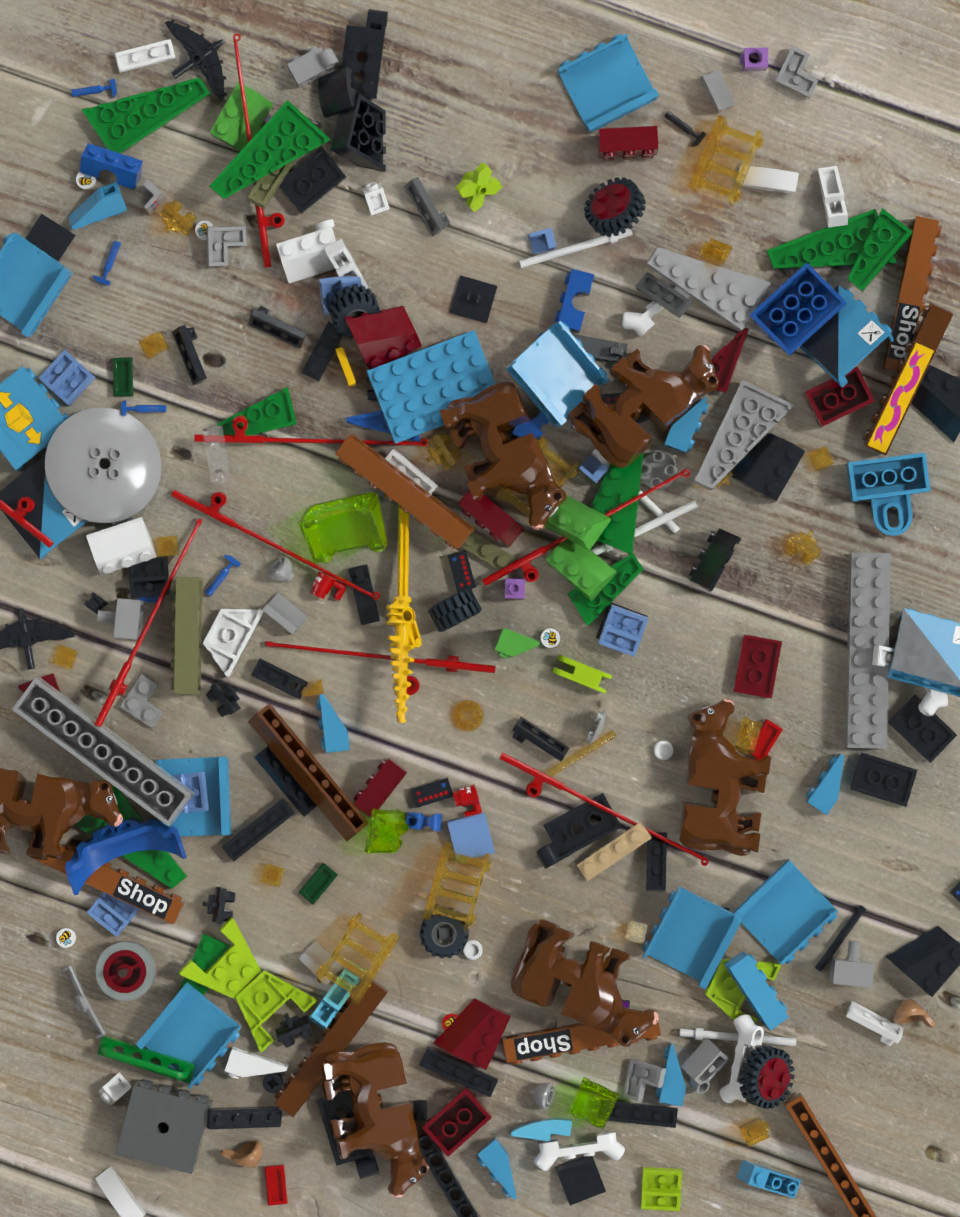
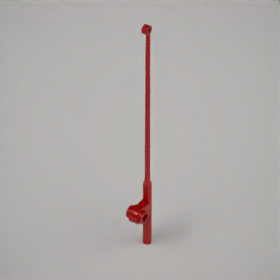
(263, 221)
(240, 437)
(213, 511)
(19, 514)
(524, 562)
(451, 664)
(118, 686)
(541, 777)

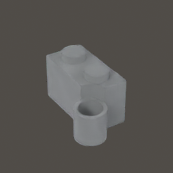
(312, 65)
(704, 1065)

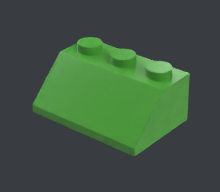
(231, 124)
(578, 523)
(580, 568)
(513, 644)

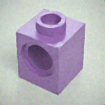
(761, 53)
(514, 588)

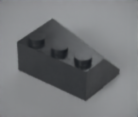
(360, 134)
(940, 401)
(768, 466)
(713, 559)
(928, 959)

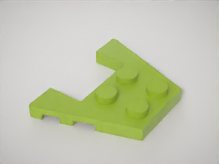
(232, 970)
(725, 992)
(264, 998)

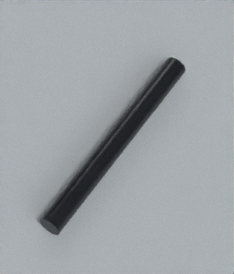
(840, 938)

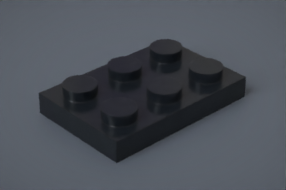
(312, 180)
(924, 733)
(883, 779)

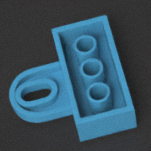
(889, 484)

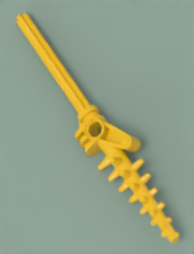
(403, 619)

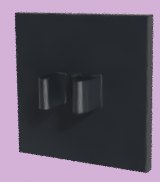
(473, 299)

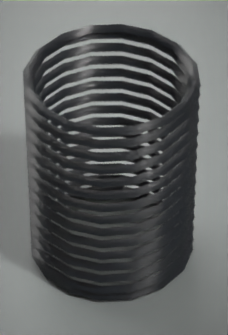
(420, 1112)

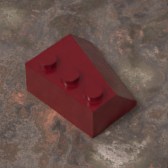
(384, 335)
(475, 1033)

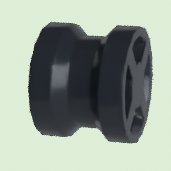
(95, 603)
(273, 1079)

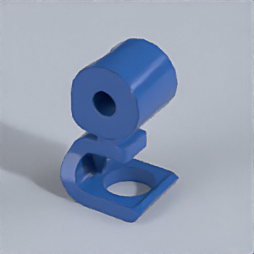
(418, 820)

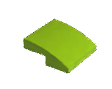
(661, 1189)

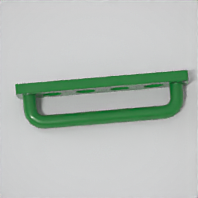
(185, 1071)

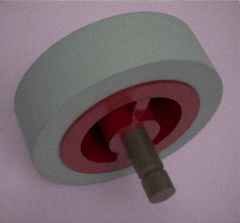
(125, 970)

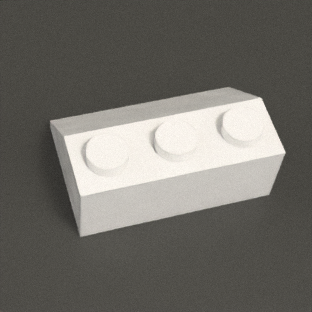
(306, 255)
(121, 546)

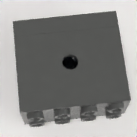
(148, 1140)

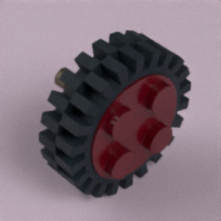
(614, 207)
(766, 1077)

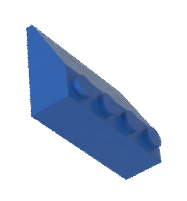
(797, 309)

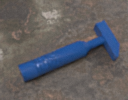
(95, 89)
(109, 263)
(142, 408)
(222, 575)

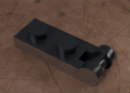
(278, 678)

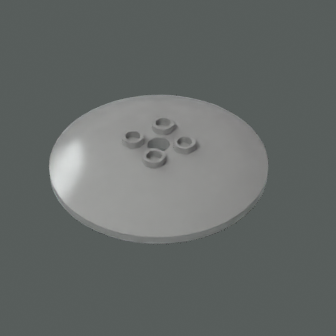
(83, 485)

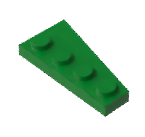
(882, 244)
(265, 416)
(626, 570)
(206, 955)

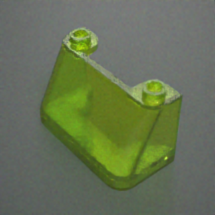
(343, 526)

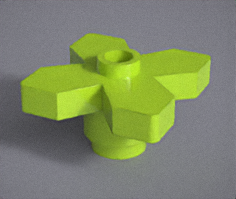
(477, 185)

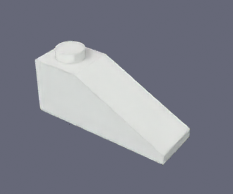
(249, 1064)

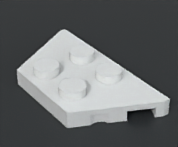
(230, 636)

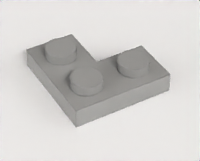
(791, 75)
(219, 238)
(137, 702)
(638, 1076)

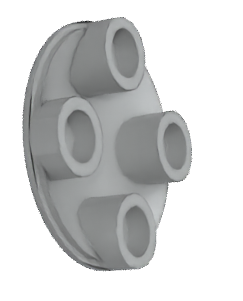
(657, 468)
(600, 721)

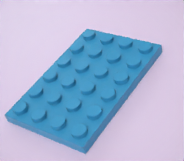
(426, 382)

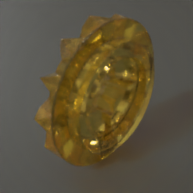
(477, 715)

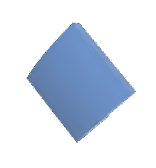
(331, 285)
(67, 378)
(623, 630)
(197, 784)
(471, 836)
(112, 913)

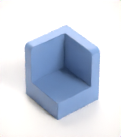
(542, 241)
(593, 469)

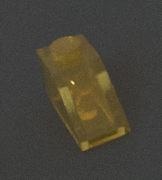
(715, 252)

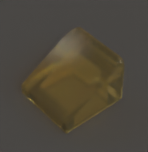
(154, 345)
(315, 689)
(636, 932)

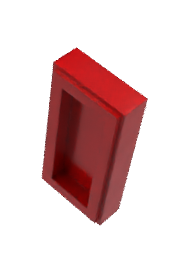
(767, 737)
(276, 1184)

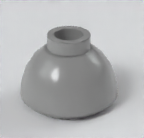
(281, 570)
(543, 1095)

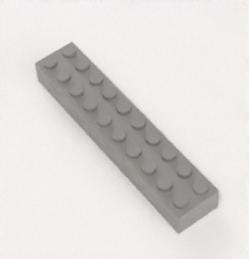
(867, 627)
(103, 751)

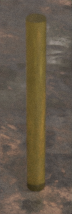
(582, 753)

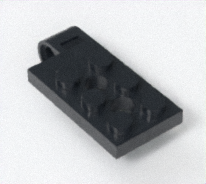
(370, 41)
(566, 841)
(364, 1158)

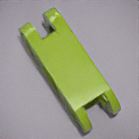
(581, 673)

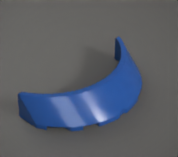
(117, 841)

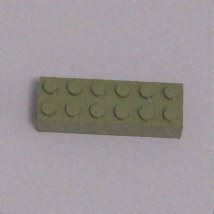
(187, 635)

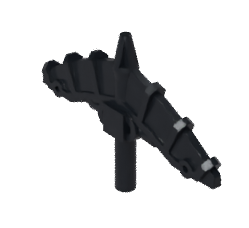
(201, 55)
(28, 632)

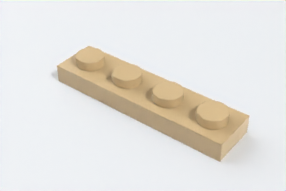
(614, 851)

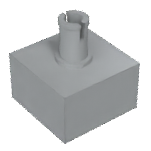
(127, 618)
(852, 970)

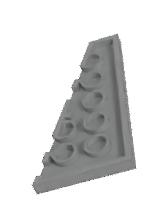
(720, 290)
(743, 426)

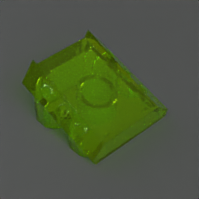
(385, 831)
(593, 1103)

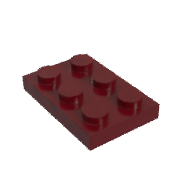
(757, 666)

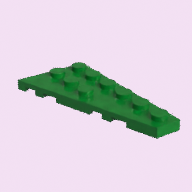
(135, 117)
(276, 144)
(827, 246)
(617, 488)
(154, 862)

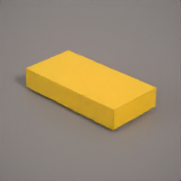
(346, 367)

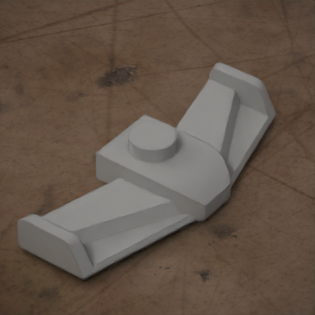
(82, 1002)

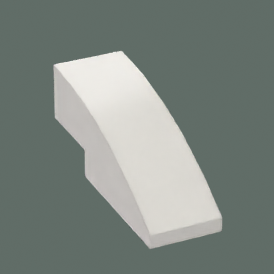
(771, 179)
(833, 196)
(343, 261)
(119, 1194)

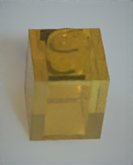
(755, 1131)

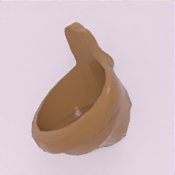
(911, 1011)
(245, 1156)

